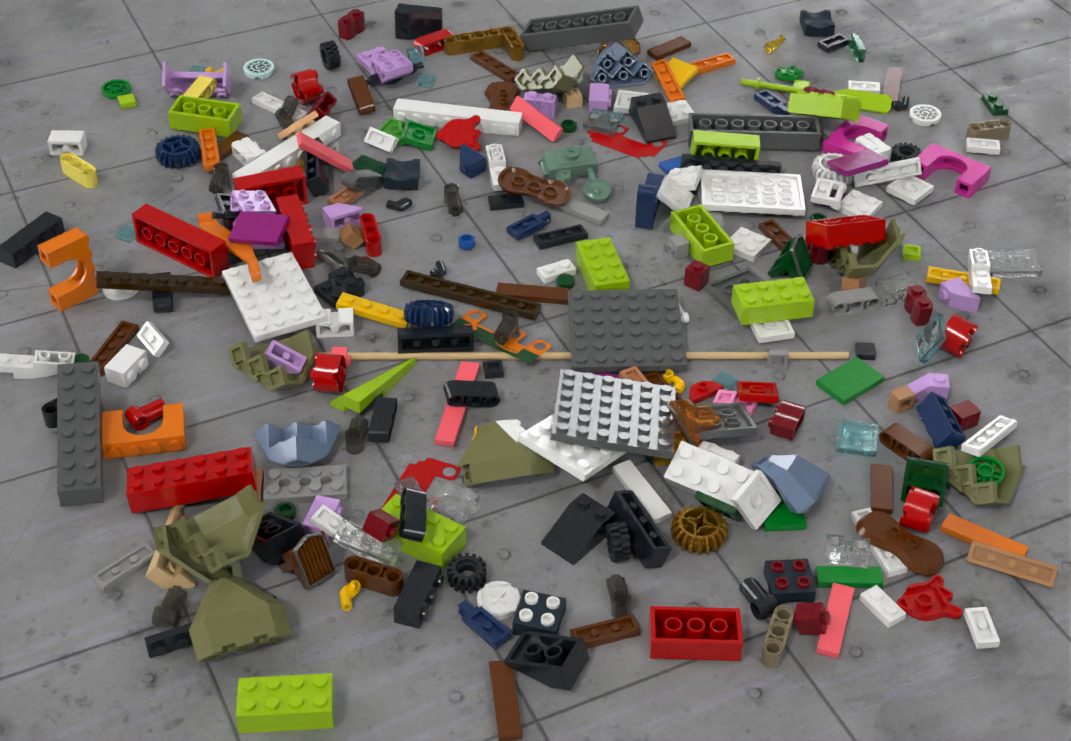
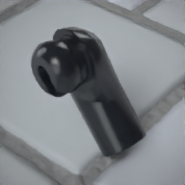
(901, 105)
(400, 205)
(440, 269)

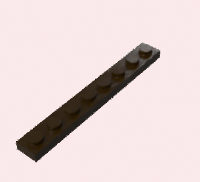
(161, 282)
(470, 294)

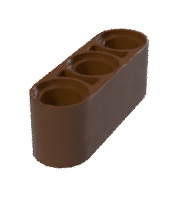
(361, 95)
(905, 443)
(374, 575)

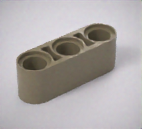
(992, 129)
(777, 636)

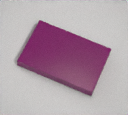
(857, 162)
(259, 228)

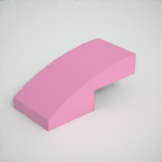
(726, 396)

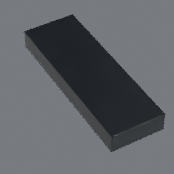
(560, 237)

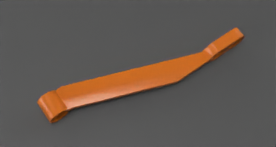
(243, 251)

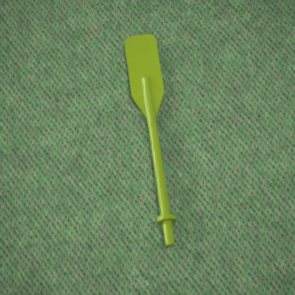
(870, 101)

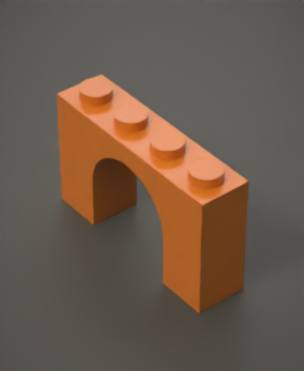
(82, 282)
(167, 438)

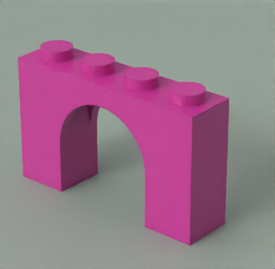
(839, 142)
(972, 173)

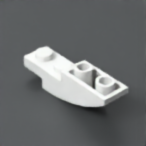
(496, 163)
(979, 271)
(37, 366)

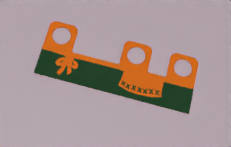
(512, 348)

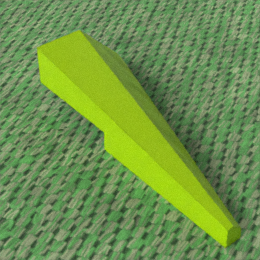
(364, 394)

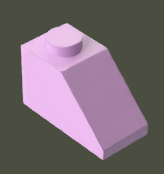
(340, 214)
(958, 295)
(281, 355)
(930, 383)

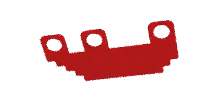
(625, 145)
(424, 473)

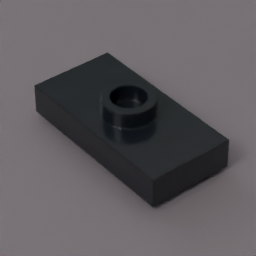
(833, 43)
(505, 201)

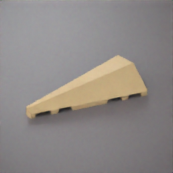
(163, 570)

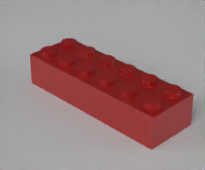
(180, 241)
(190, 479)

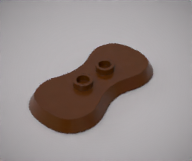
(501, 95)
(521, 182)
(913, 551)

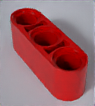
(433, 42)
(371, 235)

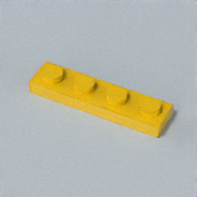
(937, 275)
(373, 310)

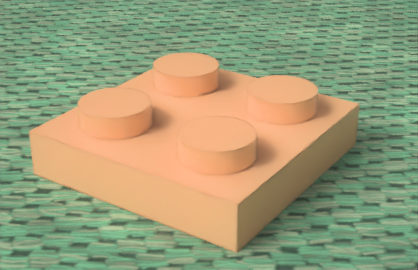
(298, 126)

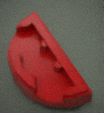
(704, 390)

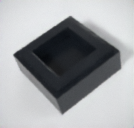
(865, 351)
(493, 369)

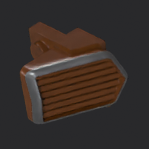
(310, 560)

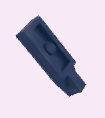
(771, 102)
(528, 225)
(484, 624)

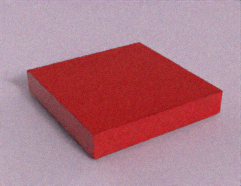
(757, 392)

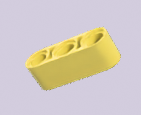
(202, 87)
(79, 170)

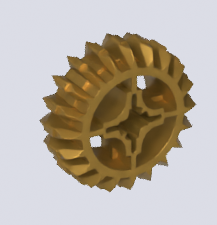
(699, 529)

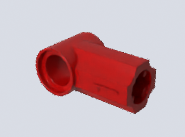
(141, 416)

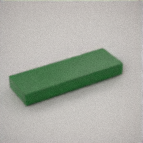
(849, 576)

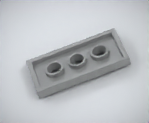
(296, 476)

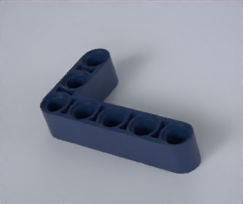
(647, 202)

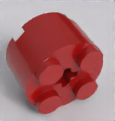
(306, 86)
(958, 335)
(328, 372)
(919, 509)

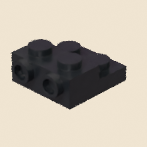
(338, 282)

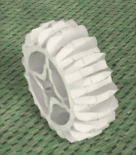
(820, 169)

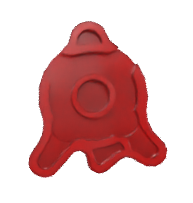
(461, 131)
(929, 601)

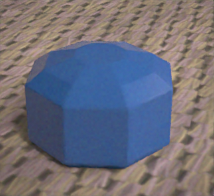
(466, 241)

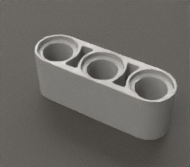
(853, 301)

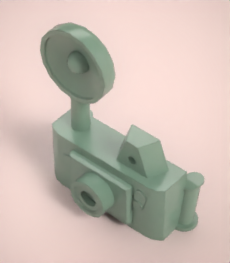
(576, 161)

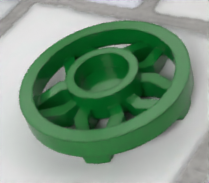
(789, 73)
(117, 88)
(986, 471)

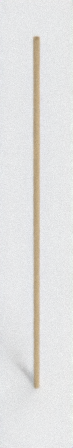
(567, 355)

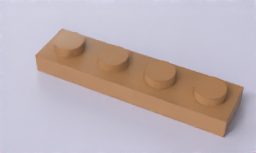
(1012, 564)

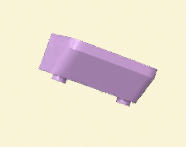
(179, 82)

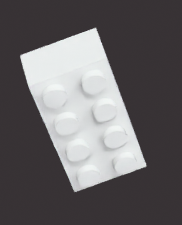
(702, 471)

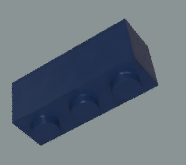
(940, 421)

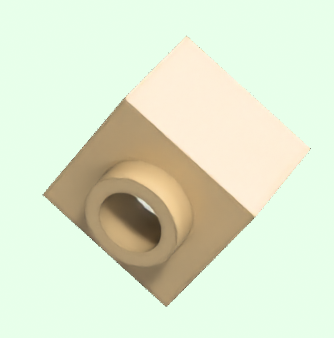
(573, 98)

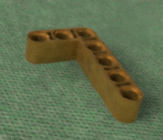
(485, 40)

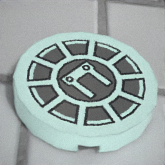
(259, 68)

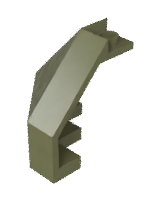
(556, 81)
(866, 259)
(255, 364)
(499, 455)
(964, 475)
(221, 533)
(166, 546)
(236, 619)

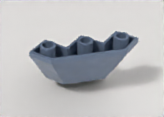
(619, 67)
(298, 443)
(794, 478)

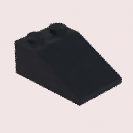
(417, 21)
(652, 117)
(579, 529)
(276, 537)
(549, 658)

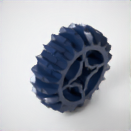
(177, 151)
(428, 313)

